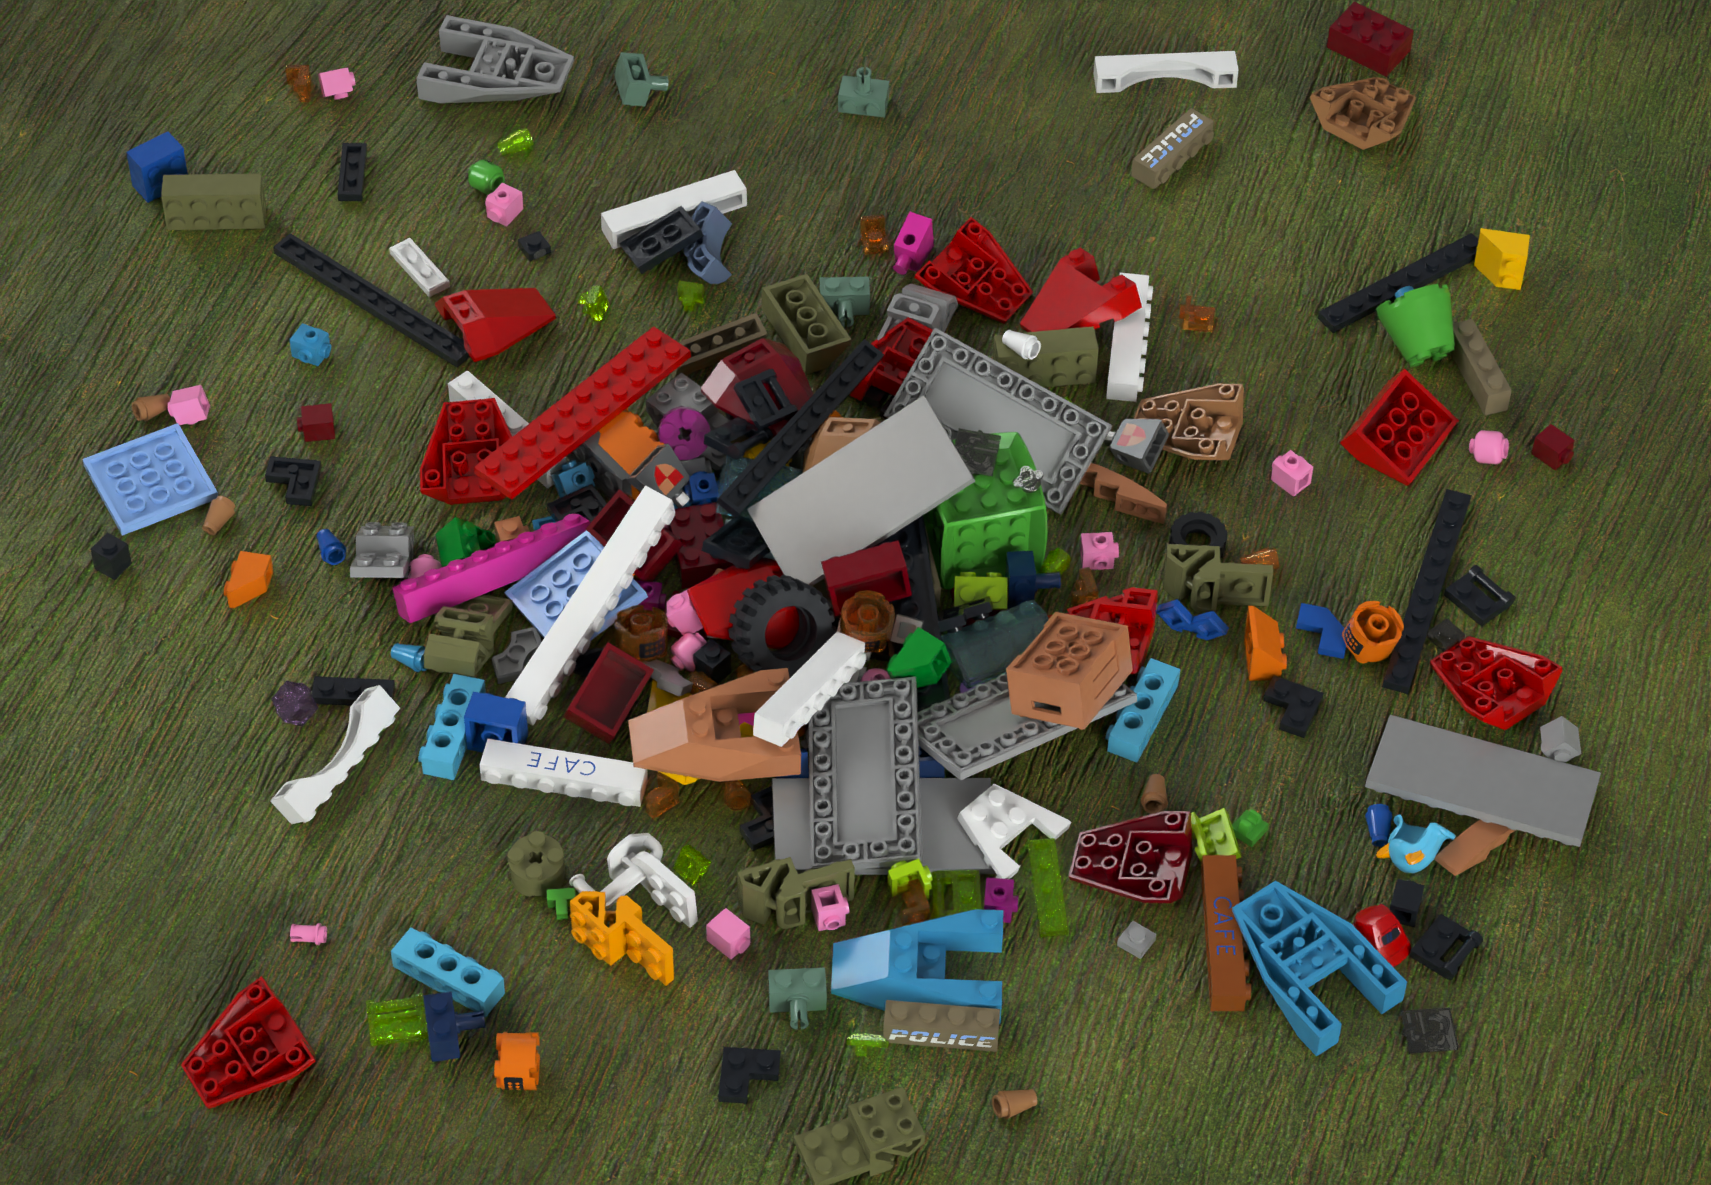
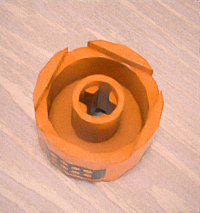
(1372, 632)
(517, 1061)

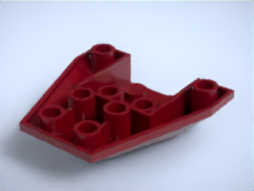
(749, 362)
(1137, 857)

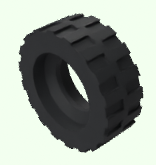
(1199, 523)

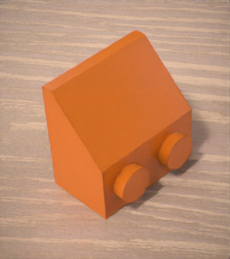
(1263, 646)

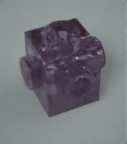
(294, 703)

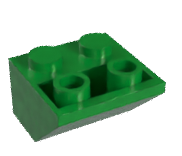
(461, 539)
(920, 658)

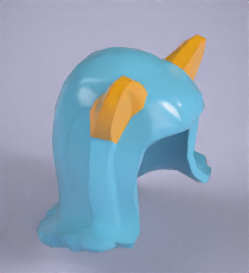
(1414, 846)

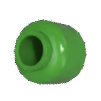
(485, 176)

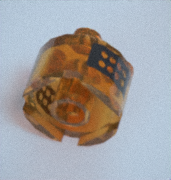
(868, 619)
(642, 632)

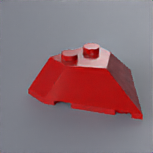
(1132, 608)

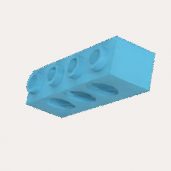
(1138, 721)
(447, 736)
(409, 958)

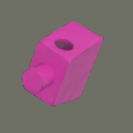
(913, 243)

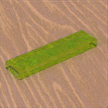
(1047, 887)

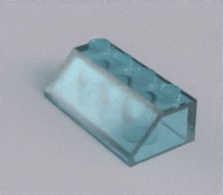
(992, 644)

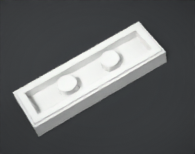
(419, 267)

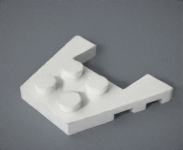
(1001, 816)

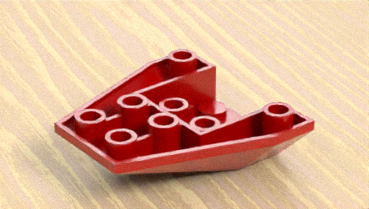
(977, 274)
(495, 317)
(461, 440)
(718, 594)
(1496, 680)
(248, 1048)

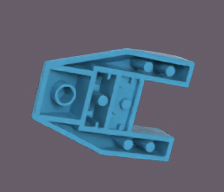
(1300, 945)
(911, 962)

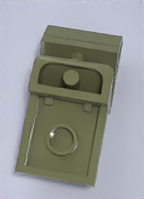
(1199, 572)
(466, 635)
(786, 891)
(863, 1140)

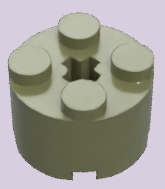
(536, 864)

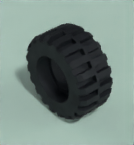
(757, 609)

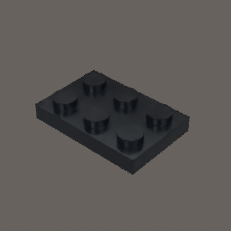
(661, 239)
(737, 543)

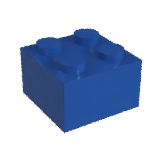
(153, 160)
(494, 719)

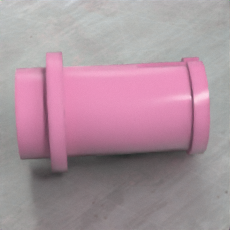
(308, 933)

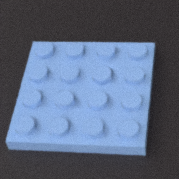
(150, 479)
(551, 585)

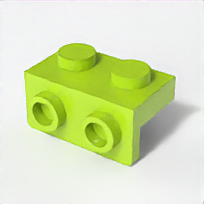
(971, 588)
(1214, 834)
(904, 872)

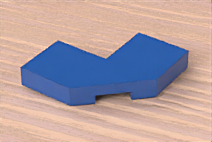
(1179, 618)
(1322, 621)

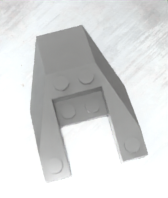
(504, 68)

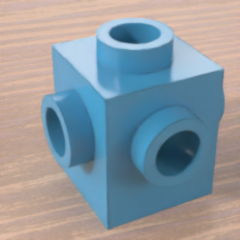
(310, 344)
(572, 477)

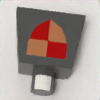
(1138, 443)
(662, 473)

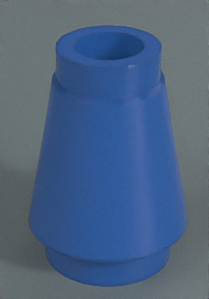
(331, 548)
(1379, 824)

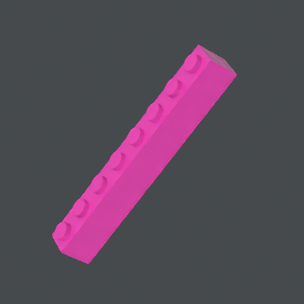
(484, 569)

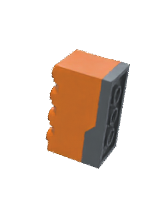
(617, 452)

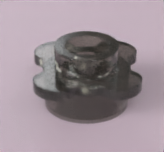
(1028, 485)

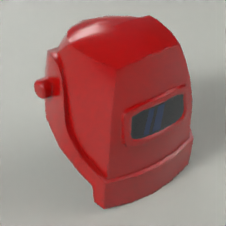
(1383, 933)

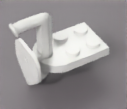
(632, 865)

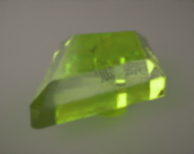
(864, 1039)

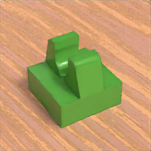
(1250, 827)
(560, 900)

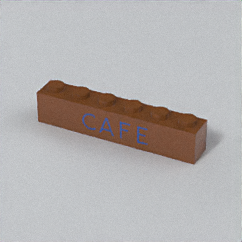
(1222, 933)

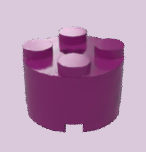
(688, 418)

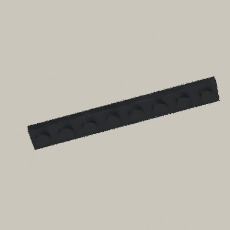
(1416, 275)

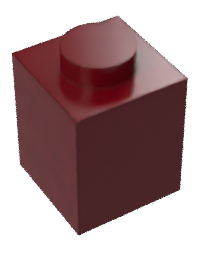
(316, 422)
(1553, 447)

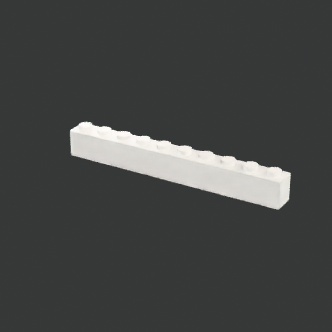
(591, 602)

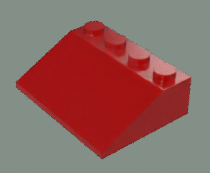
(1400, 429)

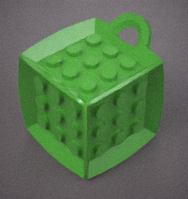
(989, 519)

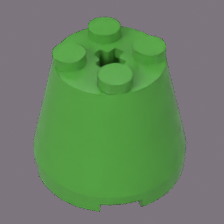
(1420, 323)

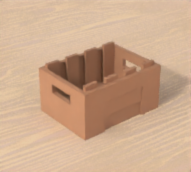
(1070, 666)

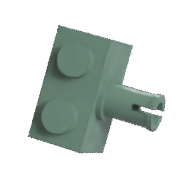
(634, 79)
(863, 95)
(846, 296)
(797, 993)

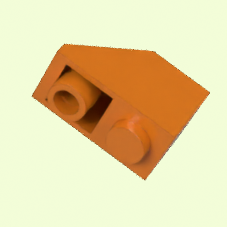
(249, 578)

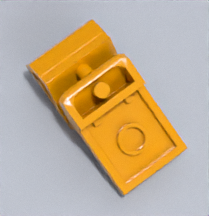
(624, 936)

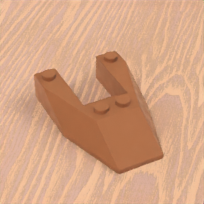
(704, 738)

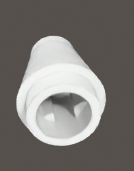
(1023, 344)

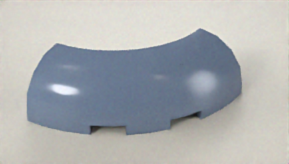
(705, 253)

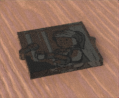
(978, 450)
(1429, 1030)

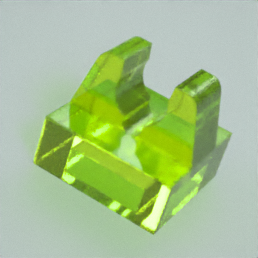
(690, 294)
(594, 302)
(691, 864)

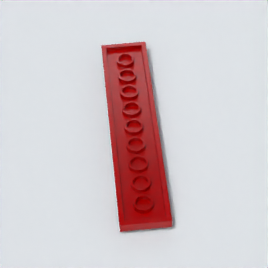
(582, 412)

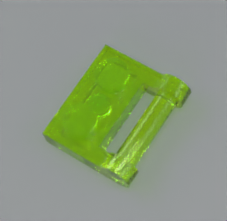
(965, 891)
(397, 1026)

